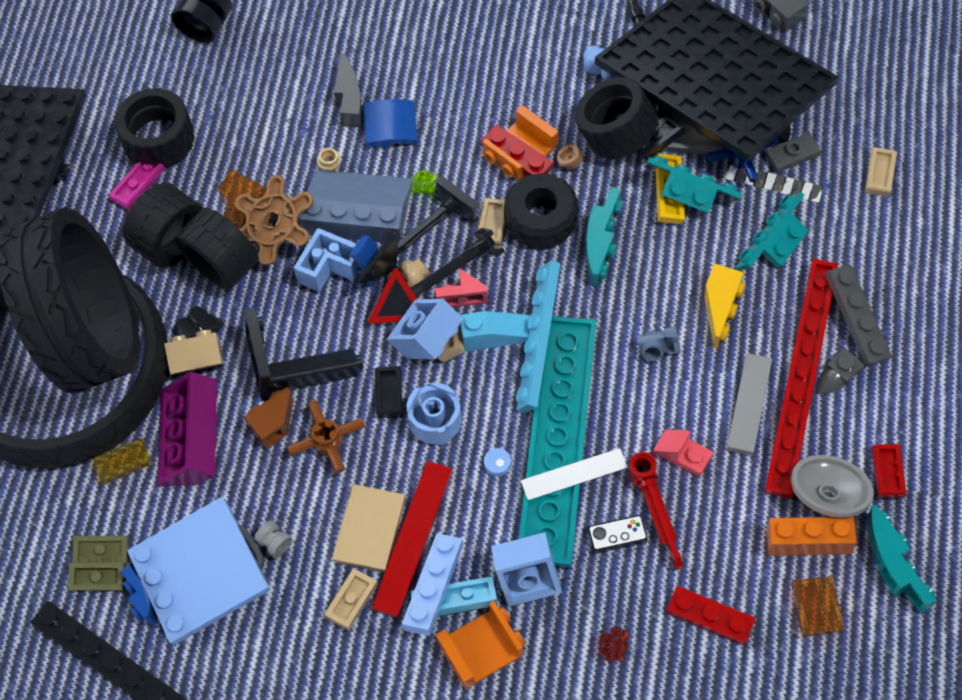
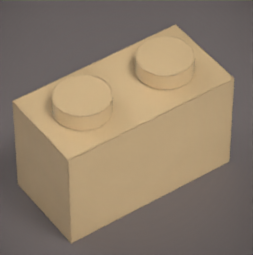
(194, 353)

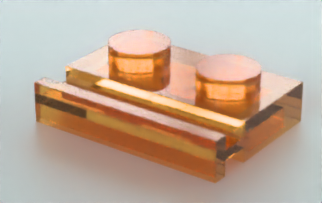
(817, 606)

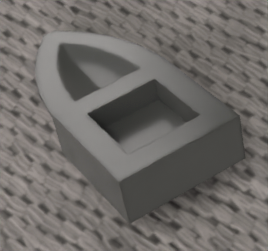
(839, 372)

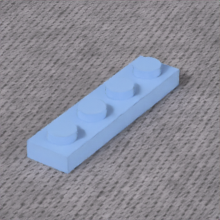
(432, 584)

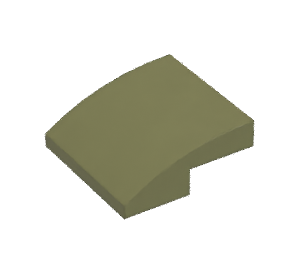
(98, 562)

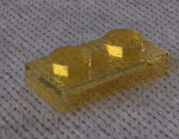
(122, 461)

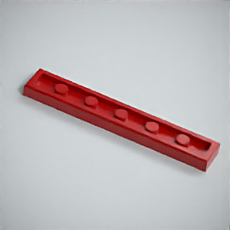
(412, 540)

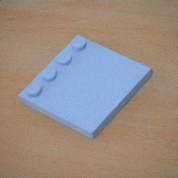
(198, 570)

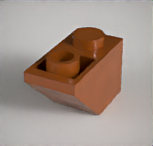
(271, 419)

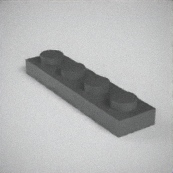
(858, 315)

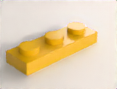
(668, 209)

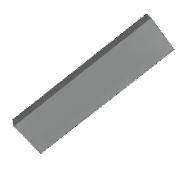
(749, 404)

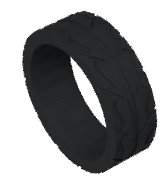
(69, 301)

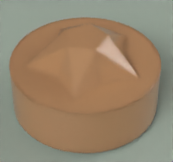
(570, 157)

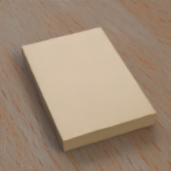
(369, 528)

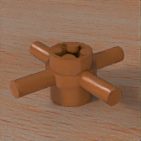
(322, 428)

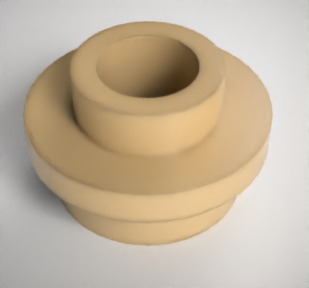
(331, 155)

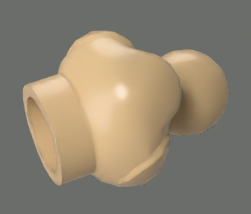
(413, 271)

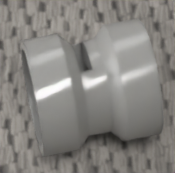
(273, 539)

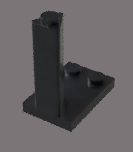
(298, 371)

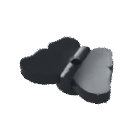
(199, 316)

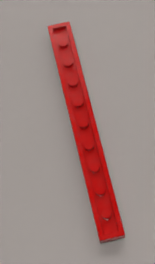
(800, 380)

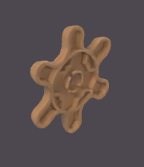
(271, 204)

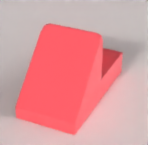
(468, 293)
(683, 452)

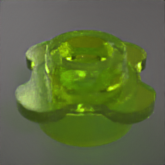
(421, 177)

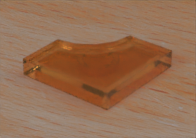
(231, 188)

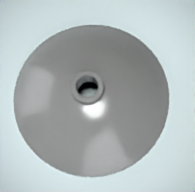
(832, 486)

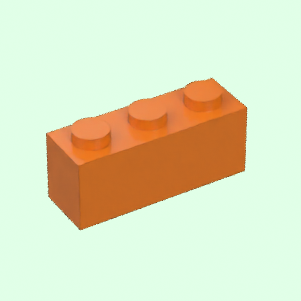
(811, 536)

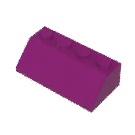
(188, 431)

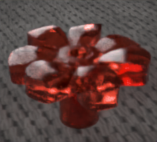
(614, 643)

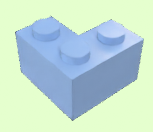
(322, 256)

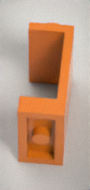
(531, 131)
(481, 646)

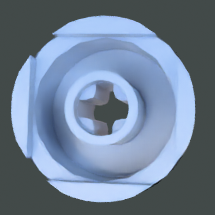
(434, 413)

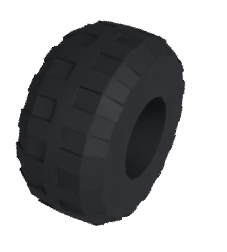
(541, 191)

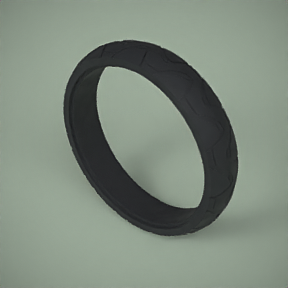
(116, 424)

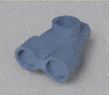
(655, 343)

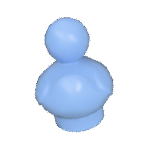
(589, 60)

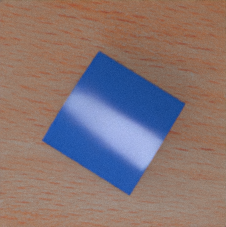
(389, 122)

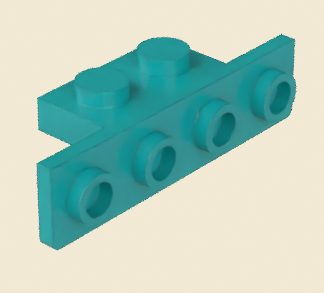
(689, 188)
(778, 237)

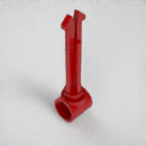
(649, 486)

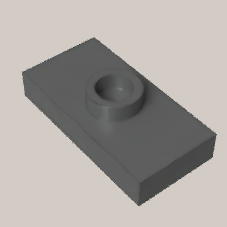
(793, 152)

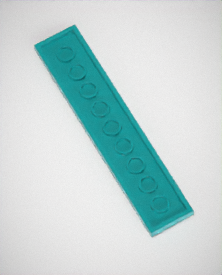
(560, 432)

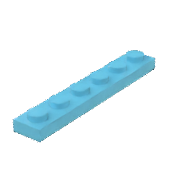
(537, 342)

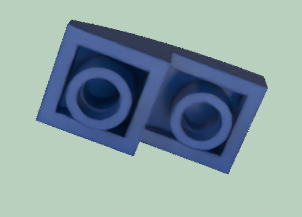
(363, 254)
(142, 605)

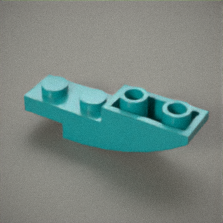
(600, 236)
(889, 553)

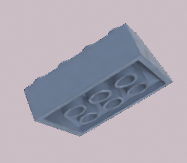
(357, 205)

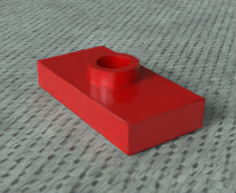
(888, 471)

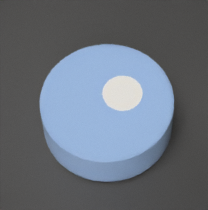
(497, 462)

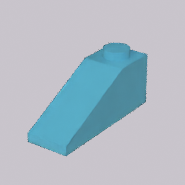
(493, 329)

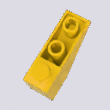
(720, 296)

